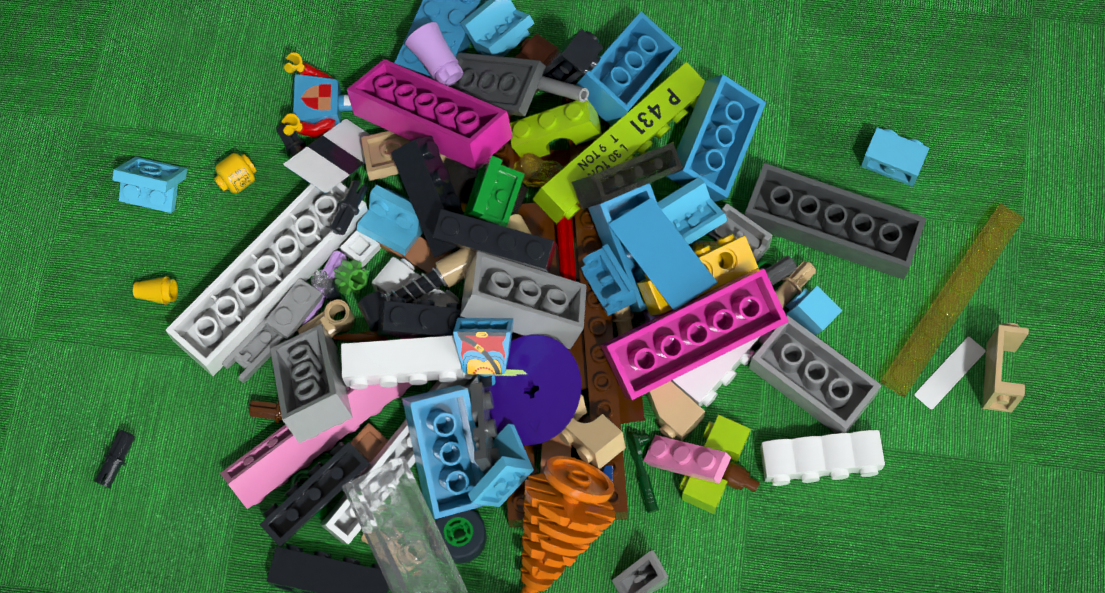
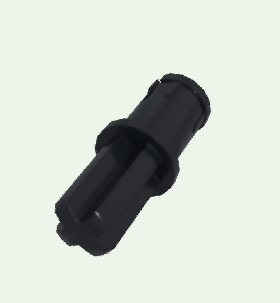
(292, 142)
(348, 208)
(115, 459)

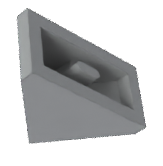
(642, 576)

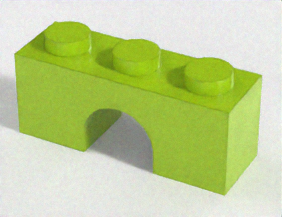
(572, 121)
(722, 436)

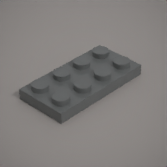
(500, 80)

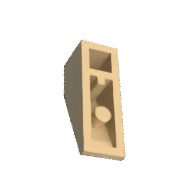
(674, 411)

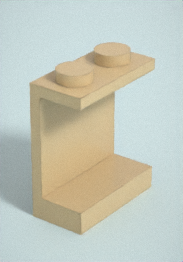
(999, 394)

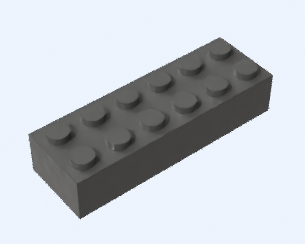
(835, 221)

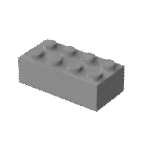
(531, 297)
(814, 376)
(310, 384)

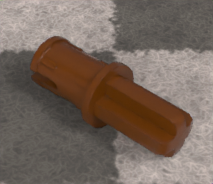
(265, 410)

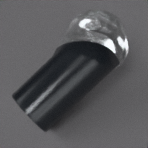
(326, 285)

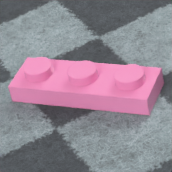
(687, 459)

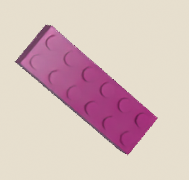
(422, 107)
(694, 333)

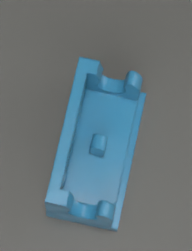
(608, 280)

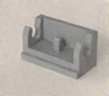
(740, 225)

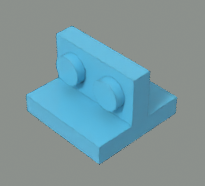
(497, 27)
(149, 183)
(692, 211)
(390, 220)

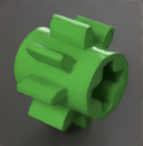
(350, 276)

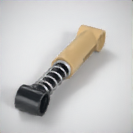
(448, 272)

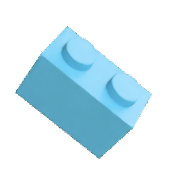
(895, 156)
(812, 310)

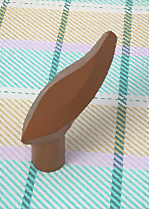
(367, 336)

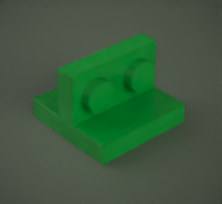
(494, 192)

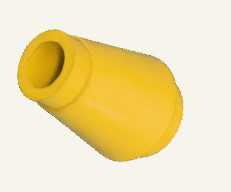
(157, 290)

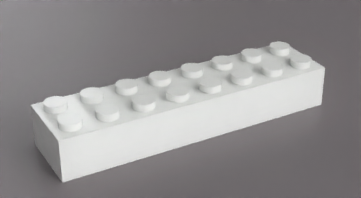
(261, 277)

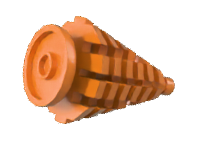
(562, 516)

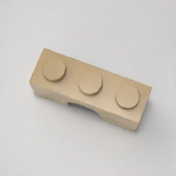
(594, 441)

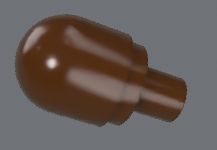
(739, 477)

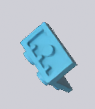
(506, 473)

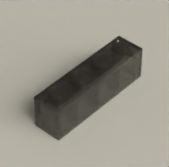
(627, 175)

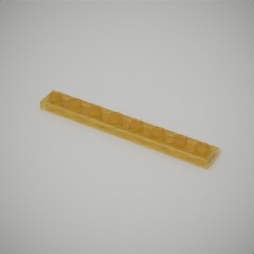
(951, 300)

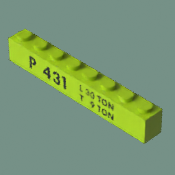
(623, 139)

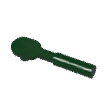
(635, 442)

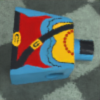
(483, 346)

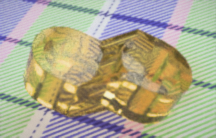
(536, 170)

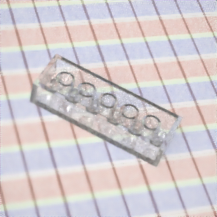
(402, 531)

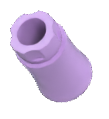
(435, 54)

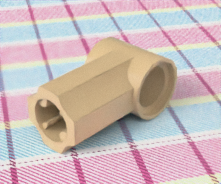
(326, 318)

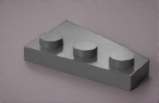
(483, 436)

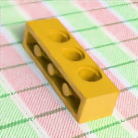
(737, 261)

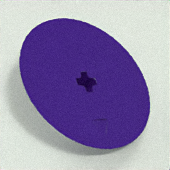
(549, 389)

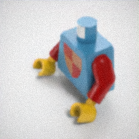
(316, 100)

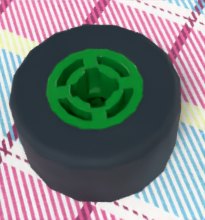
(468, 541)

